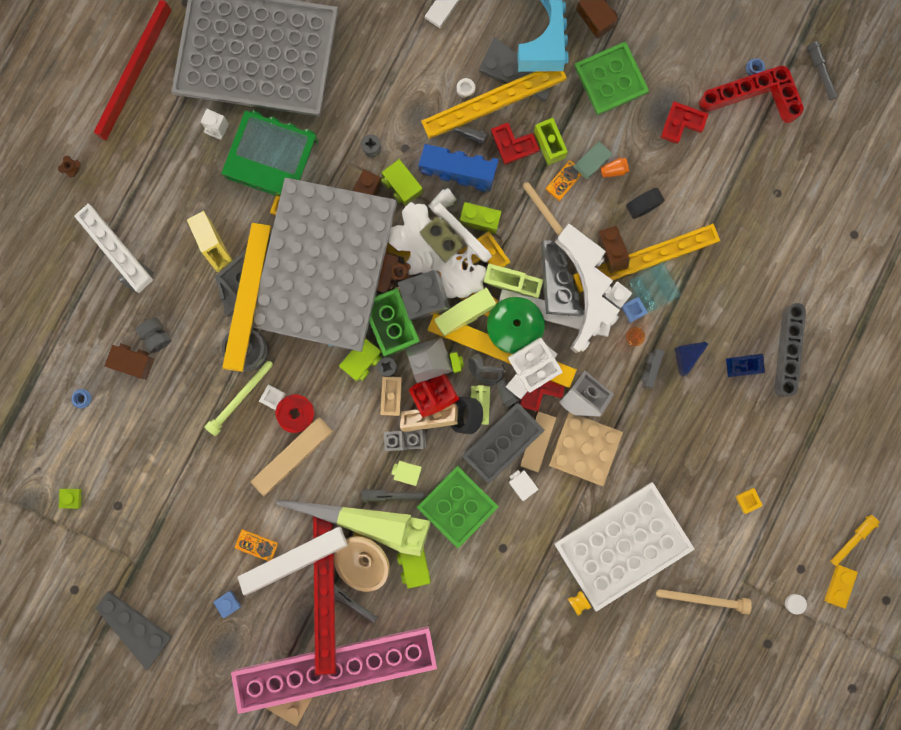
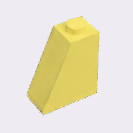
(209, 241)

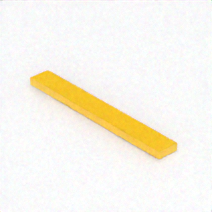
(491, 101)
(661, 253)
(247, 298)
(481, 342)

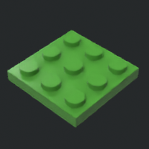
(611, 78)
(457, 507)

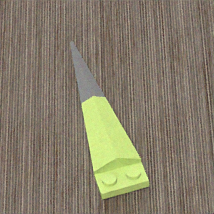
(388, 528)

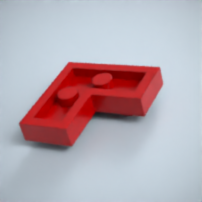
(680, 117)
(511, 148)
(533, 399)

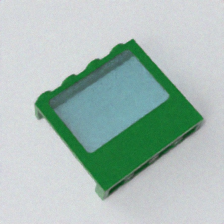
(267, 153)

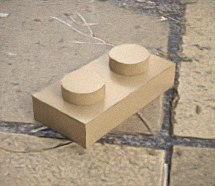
(391, 396)

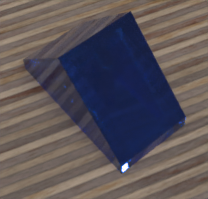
(688, 355)
(745, 365)

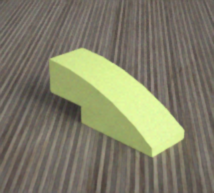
(513, 281)
(465, 312)

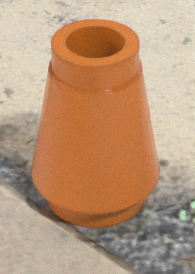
(615, 168)

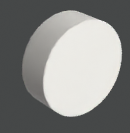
(465, 88)
(795, 604)

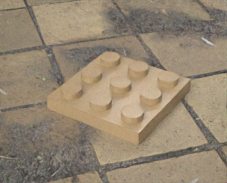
(585, 449)

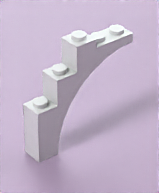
(597, 310)

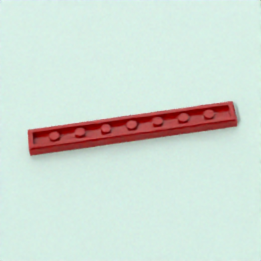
(133, 70)
(324, 606)

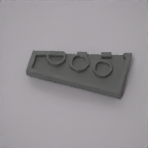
(502, 65)
(558, 286)
(134, 629)

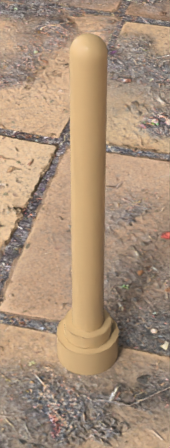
(542, 207)
(743, 605)

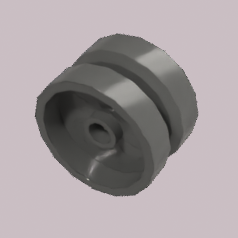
(257, 351)

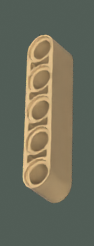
(291, 456)

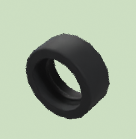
(645, 203)
(475, 415)

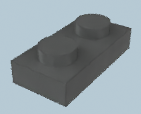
(654, 361)

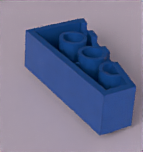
(458, 167)

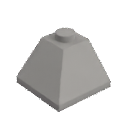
(429, 359)
(586, 396)

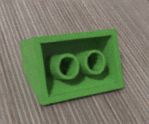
(392, 324)

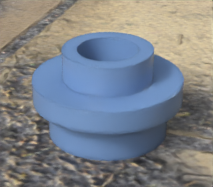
(758, 63)
(76, 398)

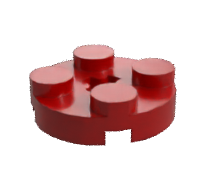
(289, 404)

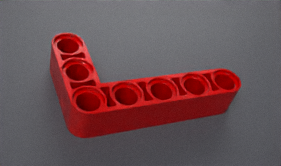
(751, 83)

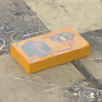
(563, 181)
(256, 545)

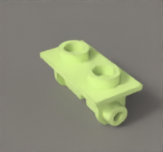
(482, 394)

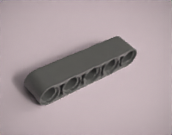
(796, 343)

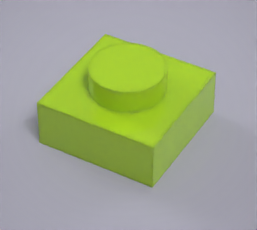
(456, 362)
(70, 498)

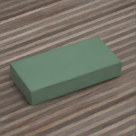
(592, 160)

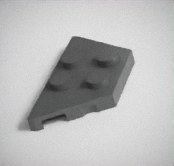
(228, 283)

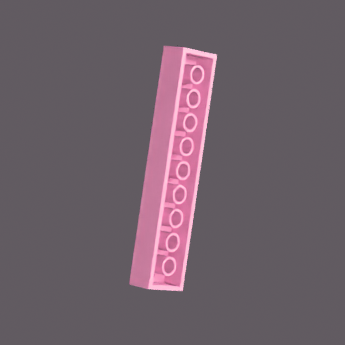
(356, 666)

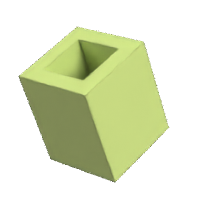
(406, 472)

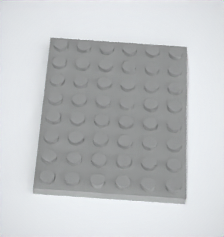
(256, 53)
(323, 264)

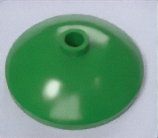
(501, 327)

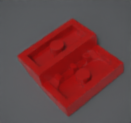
(433, 395)

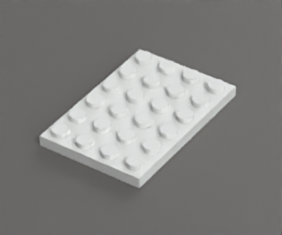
(624, 546)

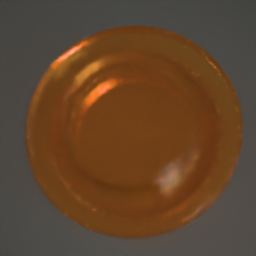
(635, 336)

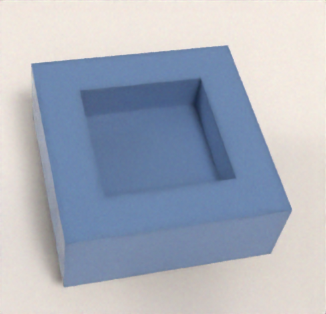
(634, 309)
(227, 604)

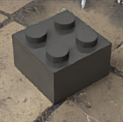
(424, 295)

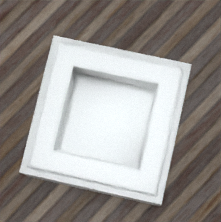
(272, 397)

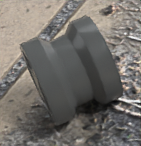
(371, 150)
(389, 369)

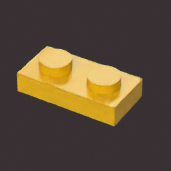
(841, 586)

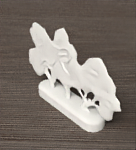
(424, 259)

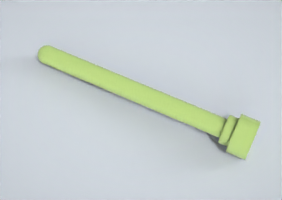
(215, 425)

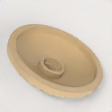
(359, 571)

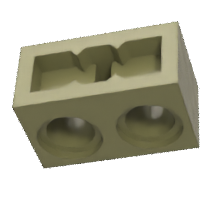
(438, 242)

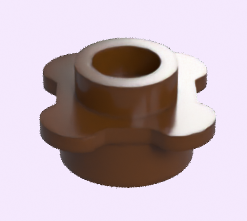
(73, 170)
(396, 275)

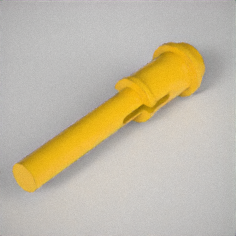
(861, 533)

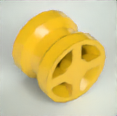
(579, 603)

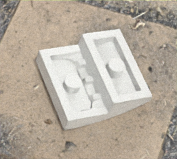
(535, 364)

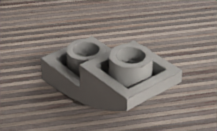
(405, 440)

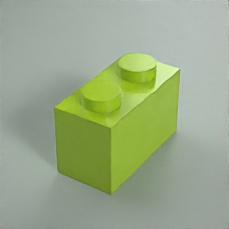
(550, 141)
(401, 182)
(480, 218)
(359, 363)
(415, 569)

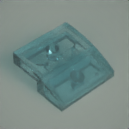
(655, 287)

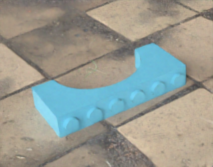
(548, 50)

